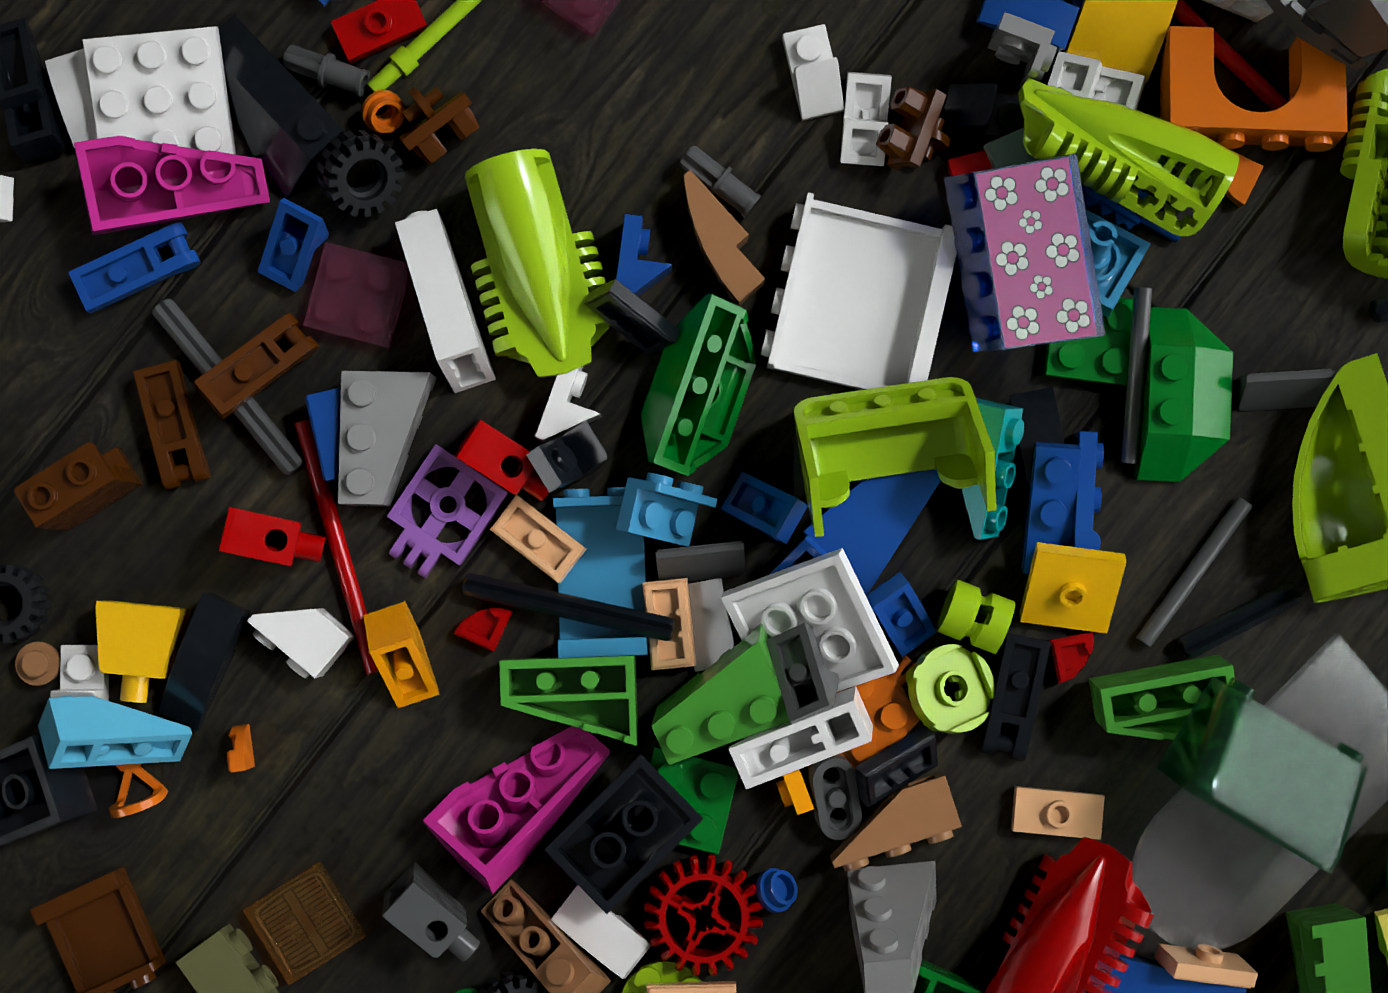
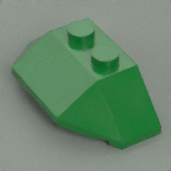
(699, 387)
(1184, 396)

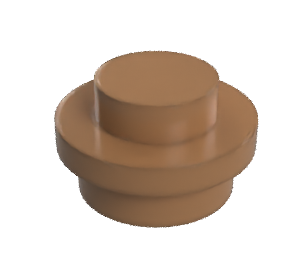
(38, 663)

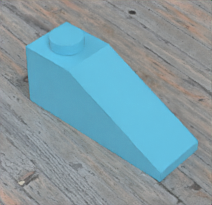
(104, 733)

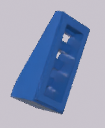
(325, 423)

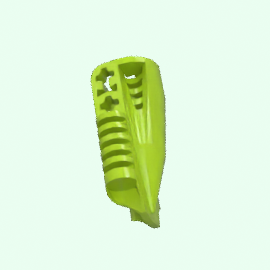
(1129, 150)
(1367, 164)
(533, 264)

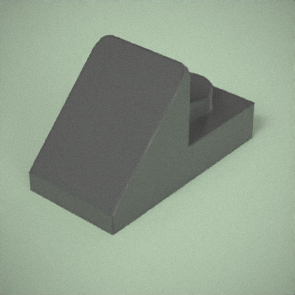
(801, 674)

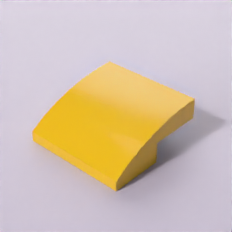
(1122, 33)

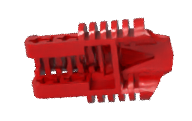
(1074, 924)

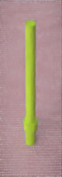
(405, 58)

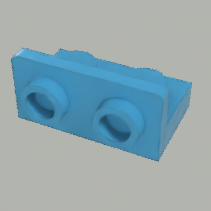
(661, 511)

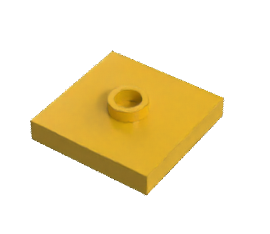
(1072, 587)

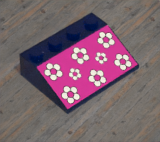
(1025, 254)

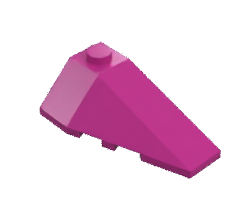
(153, 183)
(508, 812)

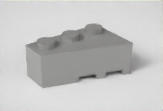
(377, 431)
(890, 922)

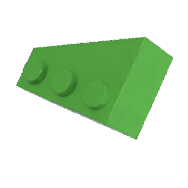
(576, 691)
(1155, 698)
(723, 703)
(1330, 949)

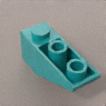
(1005, 431)

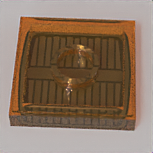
(304, 923)

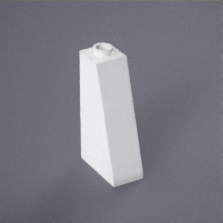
(444, 301)

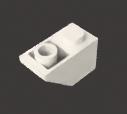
(307, 636)

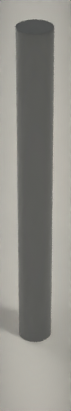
(1136, 375)
(1194, 572)

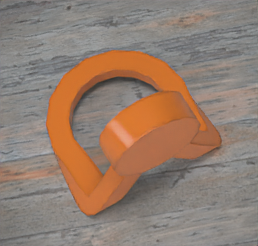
(160, 791)

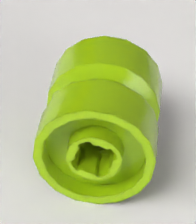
(961, 611)

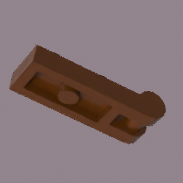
(254, 366)
(171, 423)

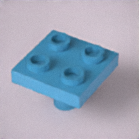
(1115, 258)

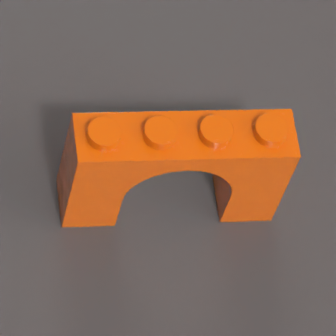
(1193, 100)

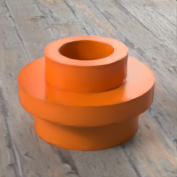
(388, 121)

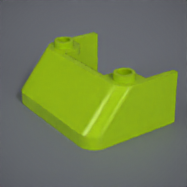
(892, 434)

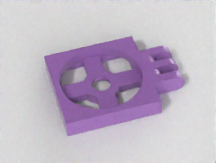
(423, 539)

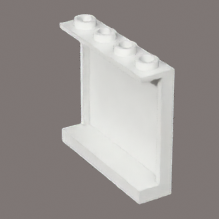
(860, 297)

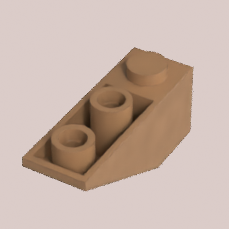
(904, 817)
(542, 945)

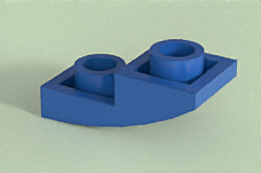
(1048, 13)

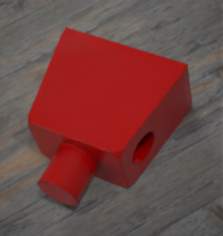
(487, 448)
(248, 533)

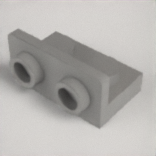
(1026, 42)

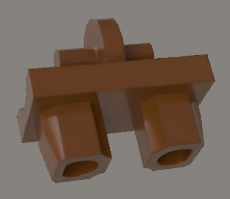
(919, 130)
(422, 136)

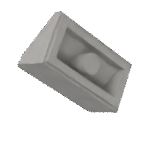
(709, 622)

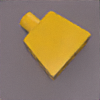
(138, 643)

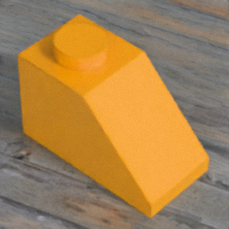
(400, 654)

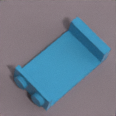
(606, 572)

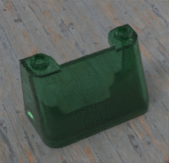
(1267, 773)

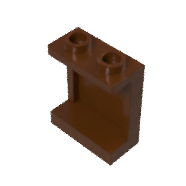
(77, 487)
(102, 934)

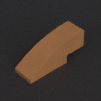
(720, 242)

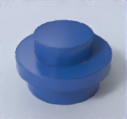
(776, 890)

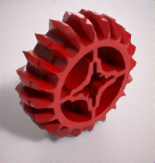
(685, 904)

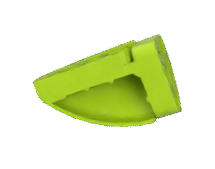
(1344, 486)

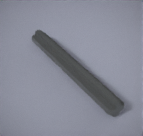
(249, 413)

